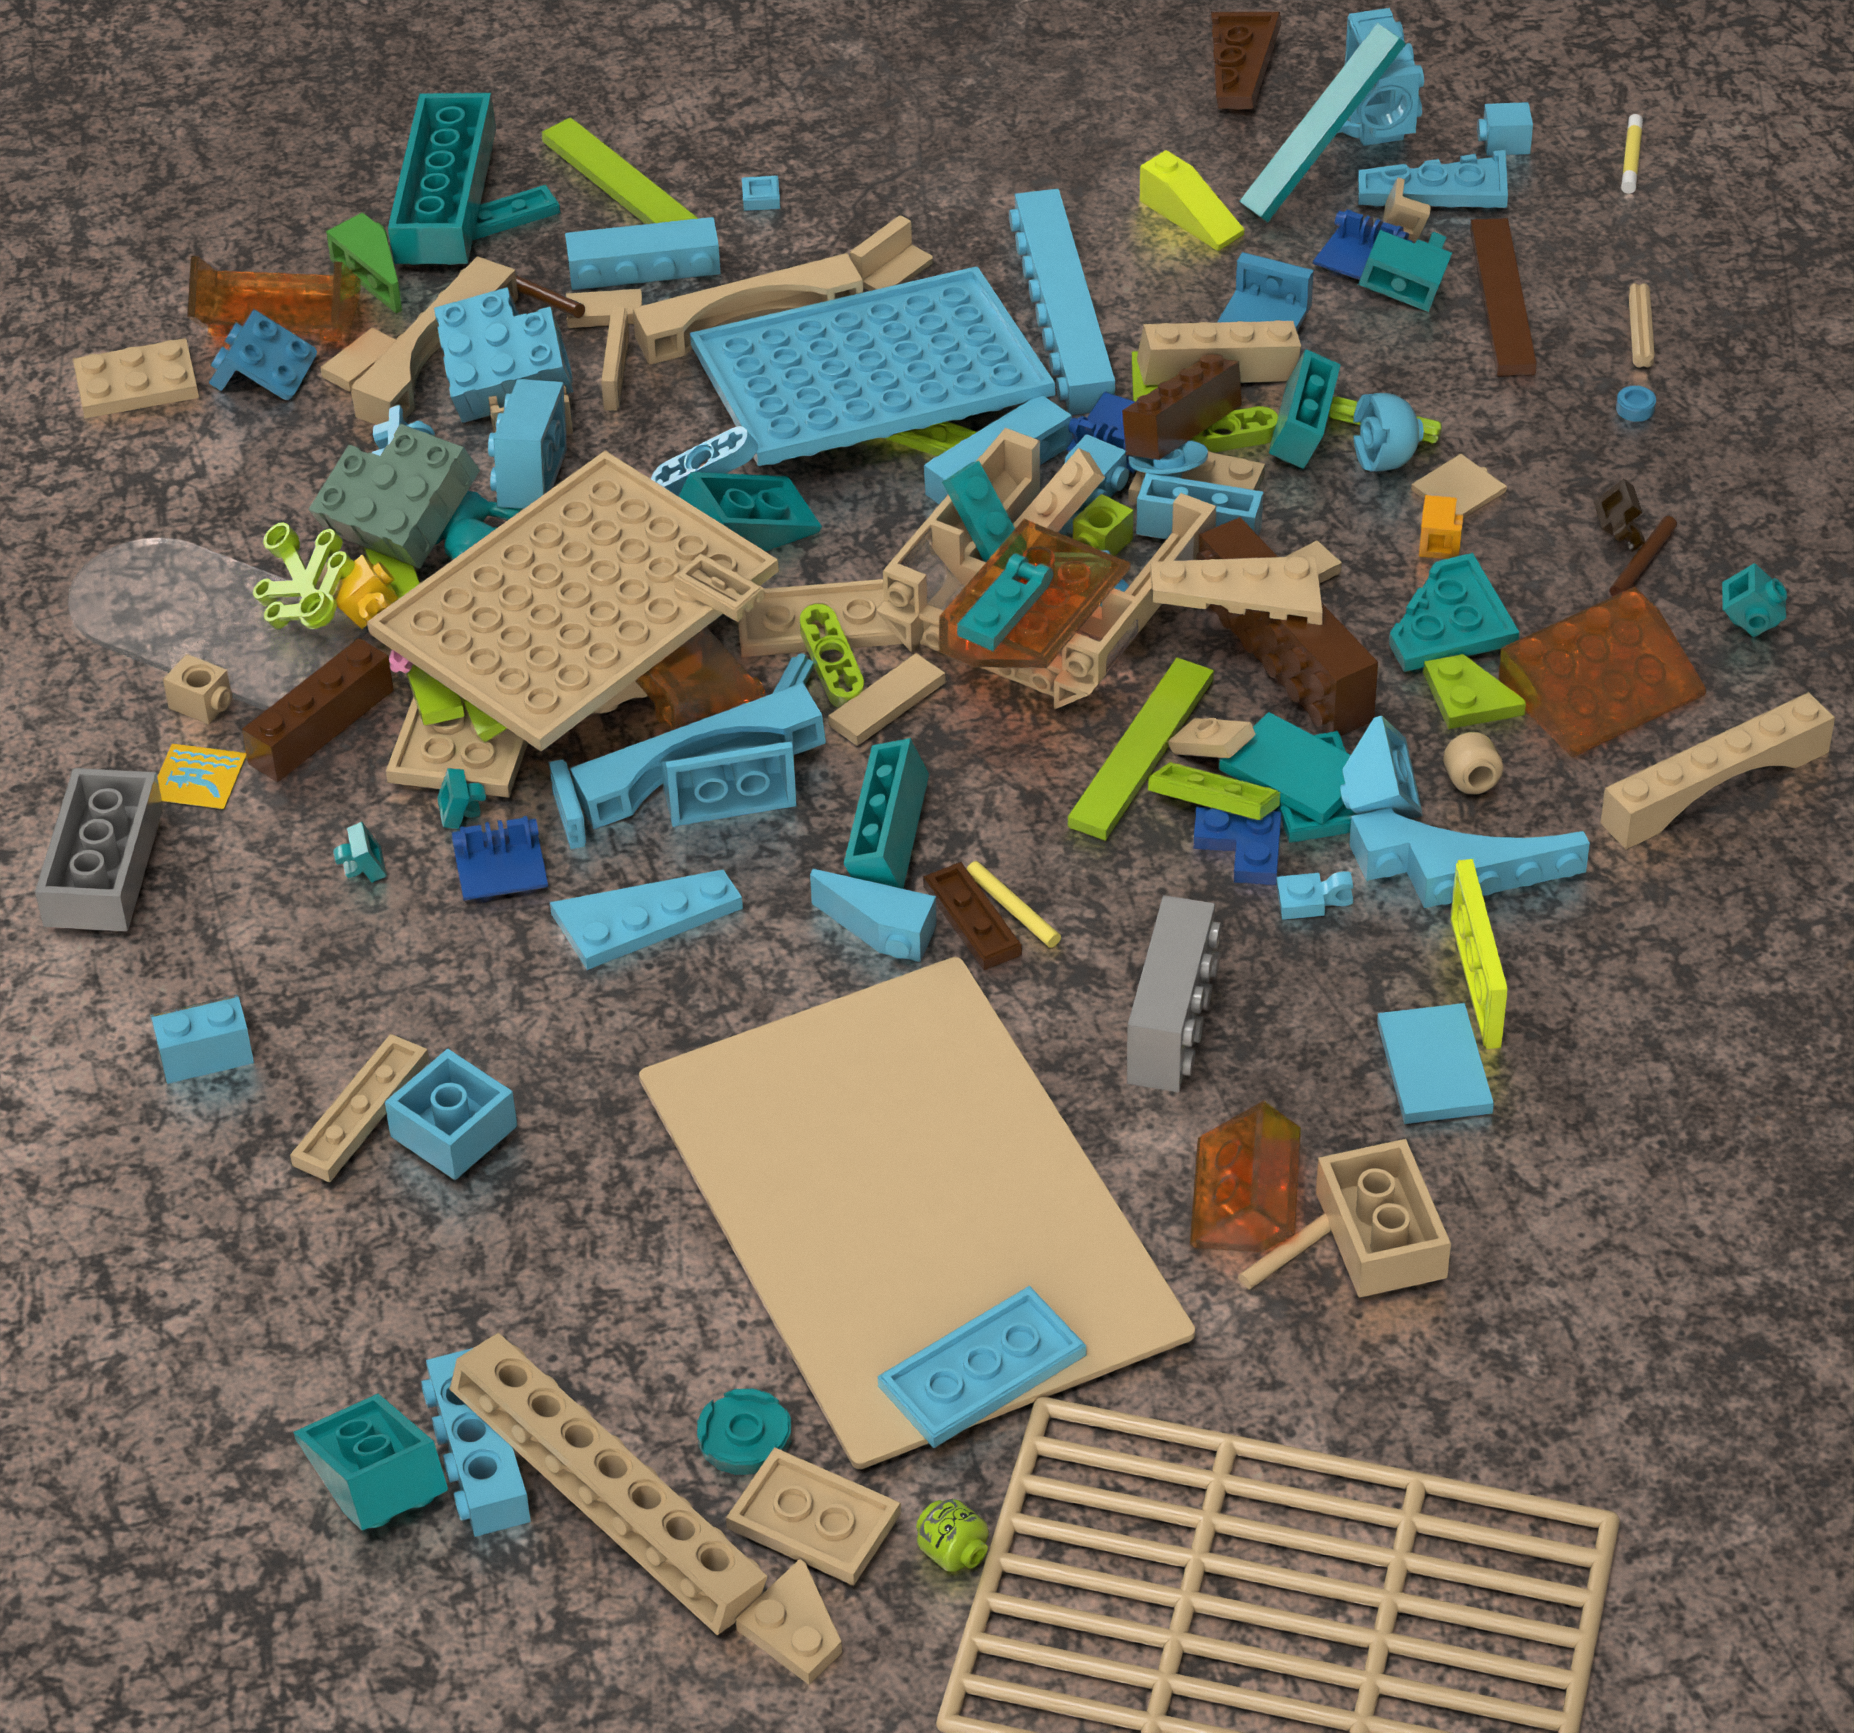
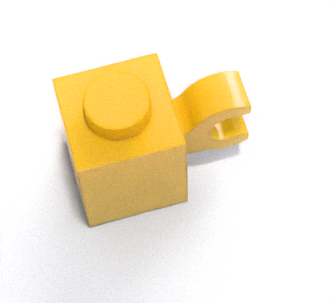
(365, 591)

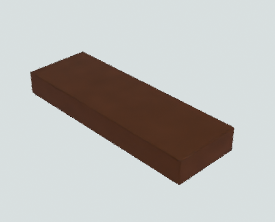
(972, 916)

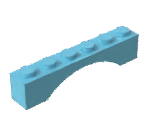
(620, 781)

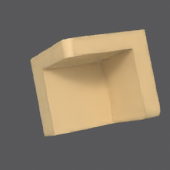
(1405, 211)

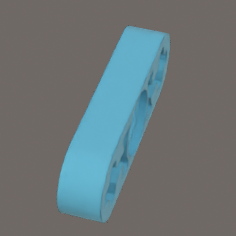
(725, 452)

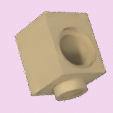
(197, 689)

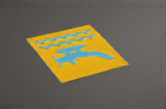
(199, 775)

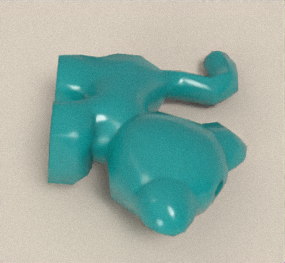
(467, 523)

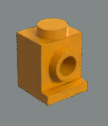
(1440, 528)

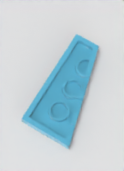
(1449, 185)
(637, 916)

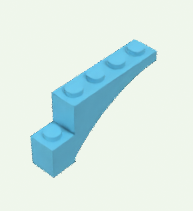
(1395, 845)

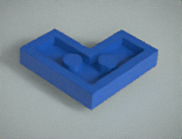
(1251, 839)

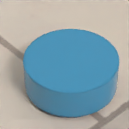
(1635, 403)

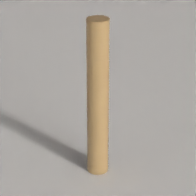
(1285, 1252)

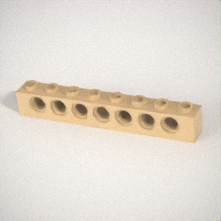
(608, 1482)

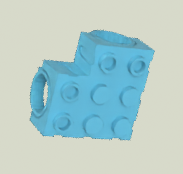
(1394, 100)
(494, 346)

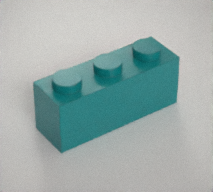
(1304, 409)

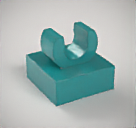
(458, 798)
(361, 854)

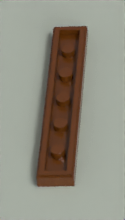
(1503, 297)

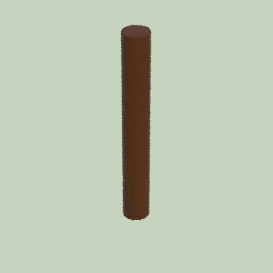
(550, 297)
(1644, 556)

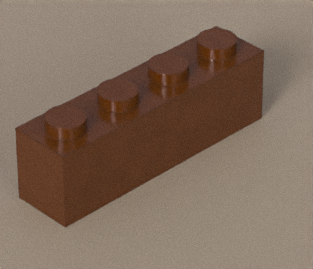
(1182, 407)
(317, 709)

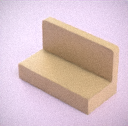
(889, 256)

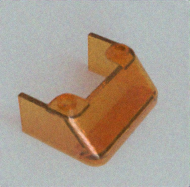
(294, 301)

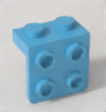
(1269, 291)
(265, 355)

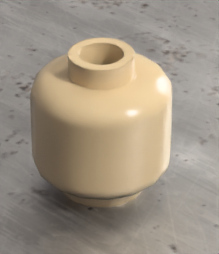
(1473, 763)

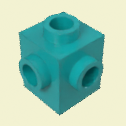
(1754, 600)

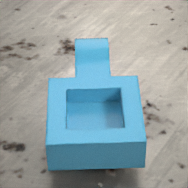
(1307, 896)

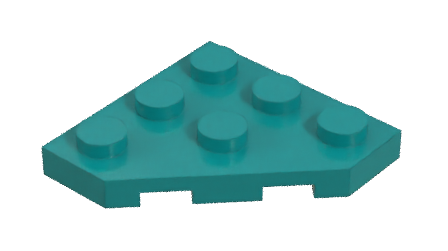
(1452, 616)

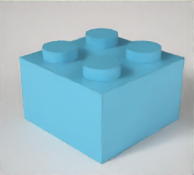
(451, 1114)

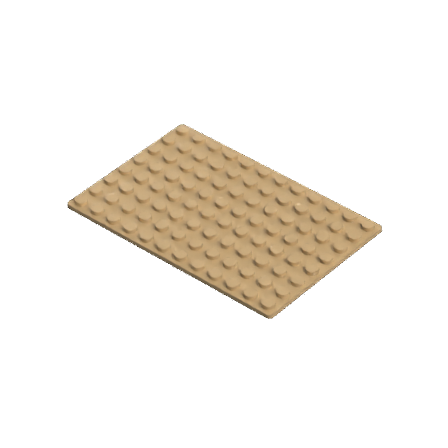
(898, 1180)

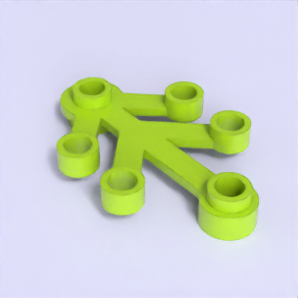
(316, 606)

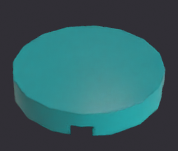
(743, 1430)

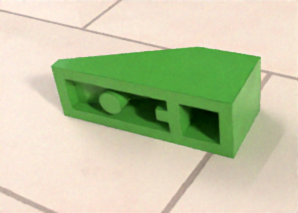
(366, 252)

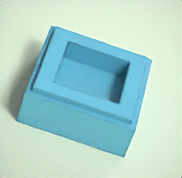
(760, 193)

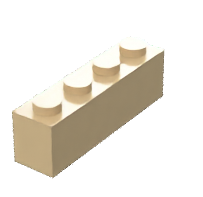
(1264, 349)

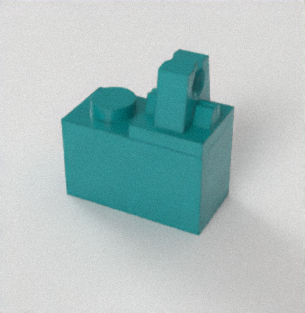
(1406, 268)

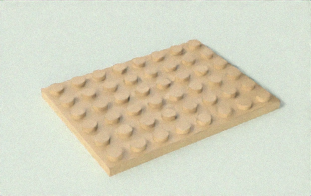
(566, 600)

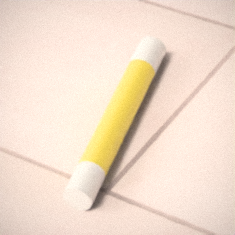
(1632, 153)

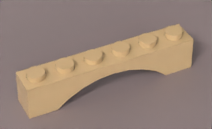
(666, 325)
(395, 372)
(1655, 796)

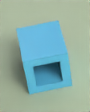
(1506, 128)

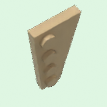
(1263, 584)

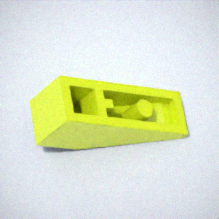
(1186, 200)

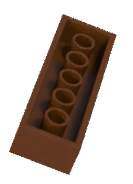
(1315, 663)

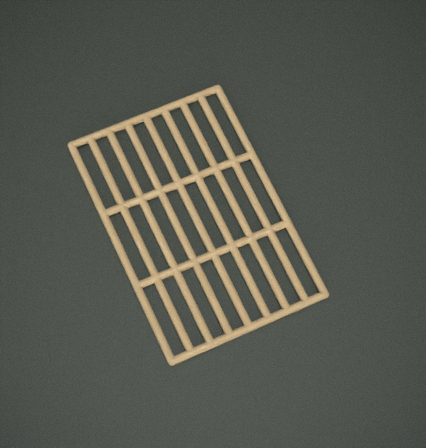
(1199, 1560)

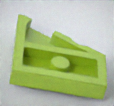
(1469, 693)

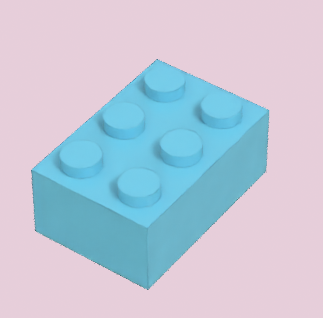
(528, 442)

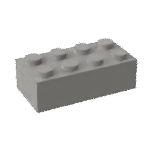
(99, 849)
(1173, 994)

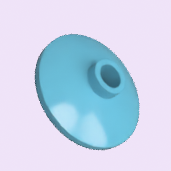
(1175, 463)

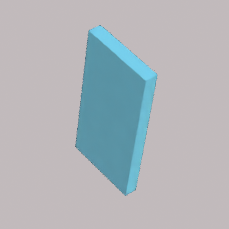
(981, 1366)

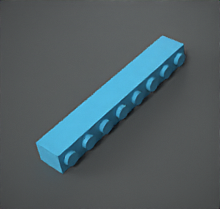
(1062, 300)

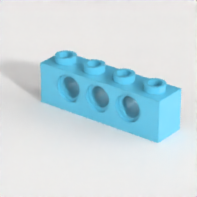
(489, 1502)

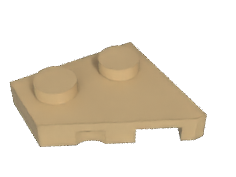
(793, 1624)

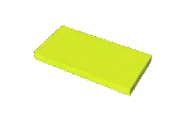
(1478, 954)

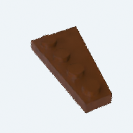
(1242, 54)

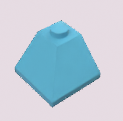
(1381, 773)

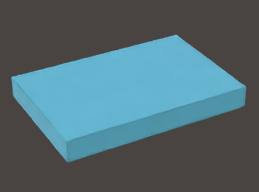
(1435, 1063)

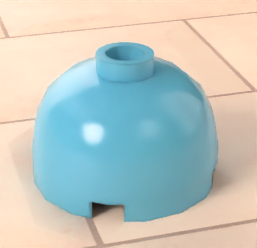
(1387, 431)

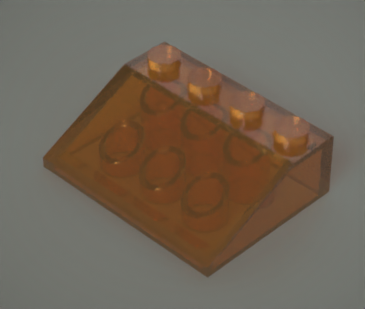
(1078, 587)
(1600, 672)

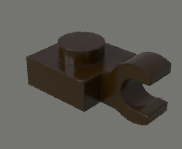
(1617, 513)

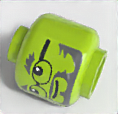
(952, 1535)

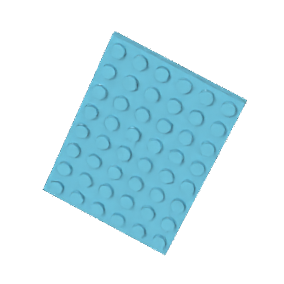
(871, 365)

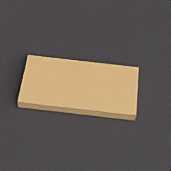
(775, 621)

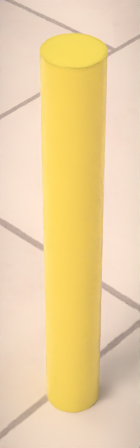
(1014, 904)

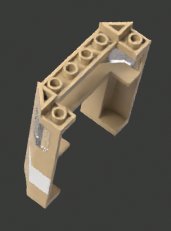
(944, 559)

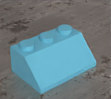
(729, 783)

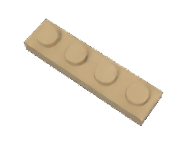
(358, 1108)

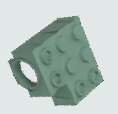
(398, 498)

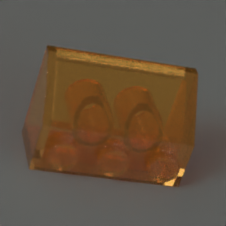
(1246, 1182)

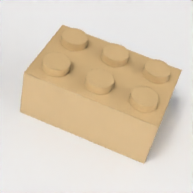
(1382, 1218)

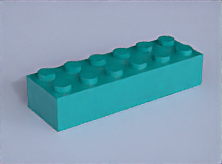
(442, 179)

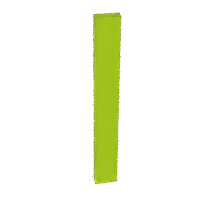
(433, 699)

